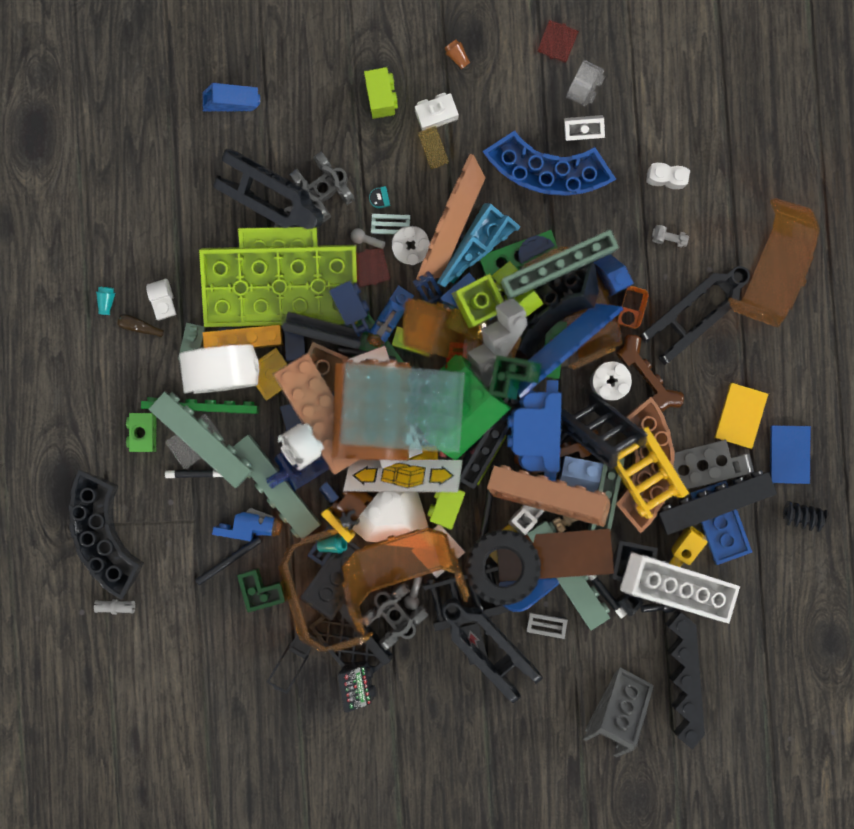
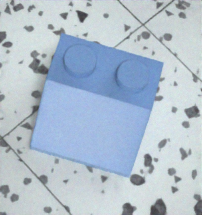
(581, 473)

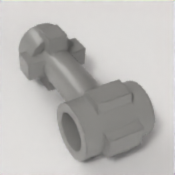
(659, 235)

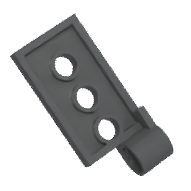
(735, 466)

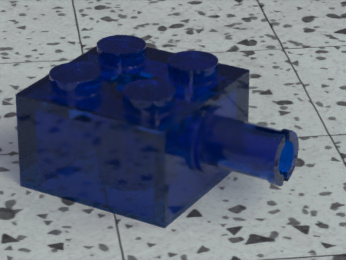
(296, 477)

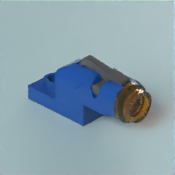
(388, 317)
(249, 523)

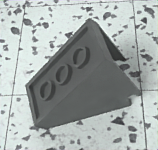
(621, 711)

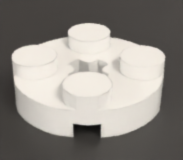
(400, 247)

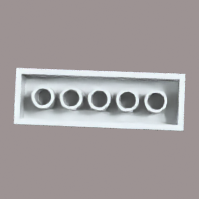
(679, 588)

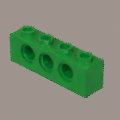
(488, 262)

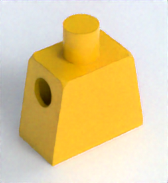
(689, 539)

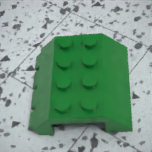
(479, 408)

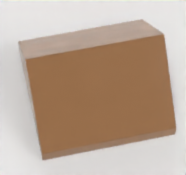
(325, 362)

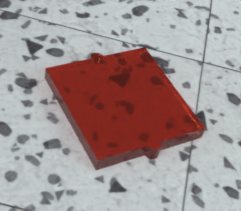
(557, 41)
(371, 267)

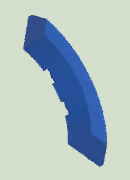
(548, 172)
(570, 340)

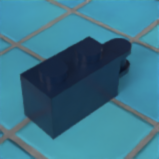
(351, 306)

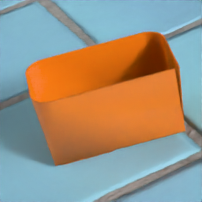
(638, 316)

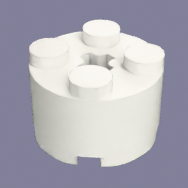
(617, 372)
(300, 445)

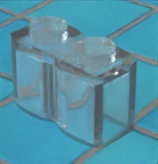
(585, 83)

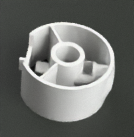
(219, 369)

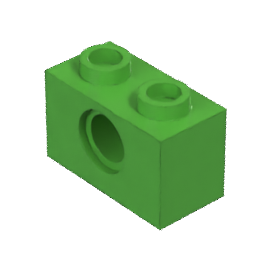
(148, 441)

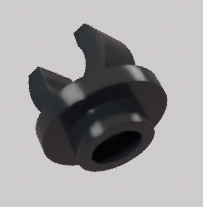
(346, 521)

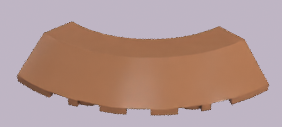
(453, 219)
(646, 415)

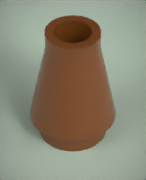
(457, 53)

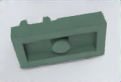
(192, 338)

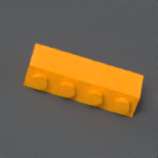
(257, 336)

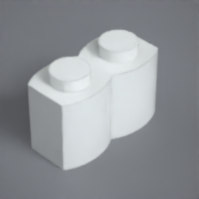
(672, 177)

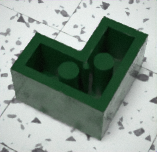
(508, 374)
(256, 594)

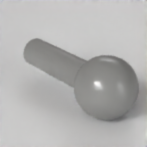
(358, 236)
(411, 601)

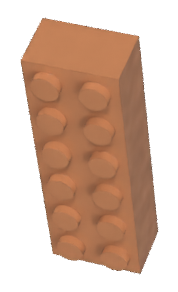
(312, 404)
(549, 495)

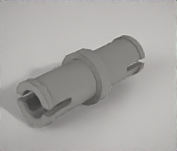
(114, 606)

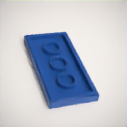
(724, 533)

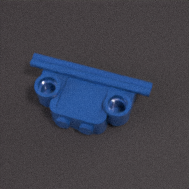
(537, 430)

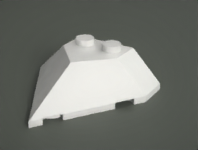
(391, 515)

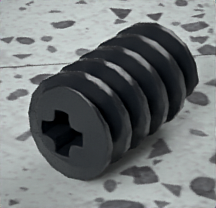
(804, 515)

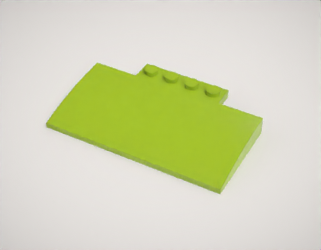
(271, 275)

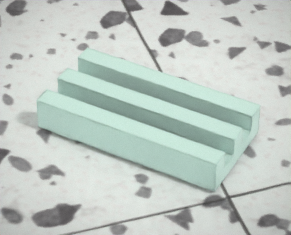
(393, 224)

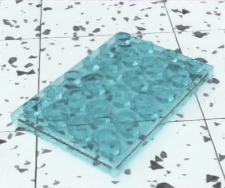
(402, 408)

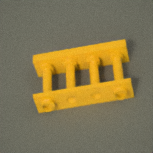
(665, 471)

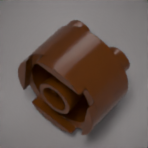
(352, 501)

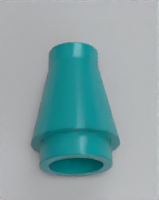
(105, 298)
(333, 544)

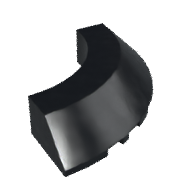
(561, 298)
(96, 534)

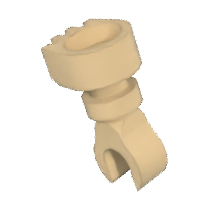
(560, 524)

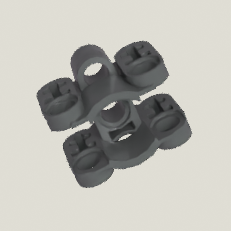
(326, 179)
(384, 609)

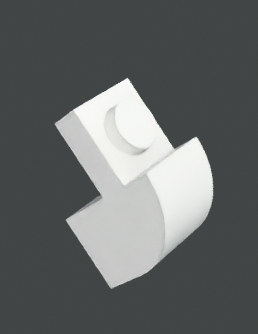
(161, 299)
(525, 519)

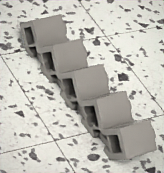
(498, 339)

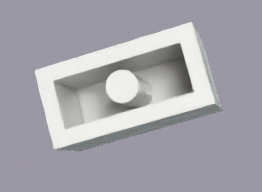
(584, 127)

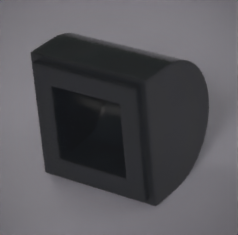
(629, 603)

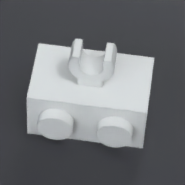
(436, 111)

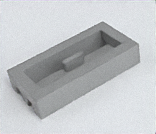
(543, 632)

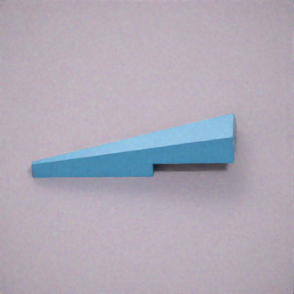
(486, 232)

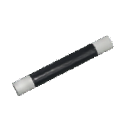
(191, 473)
(607, 595)

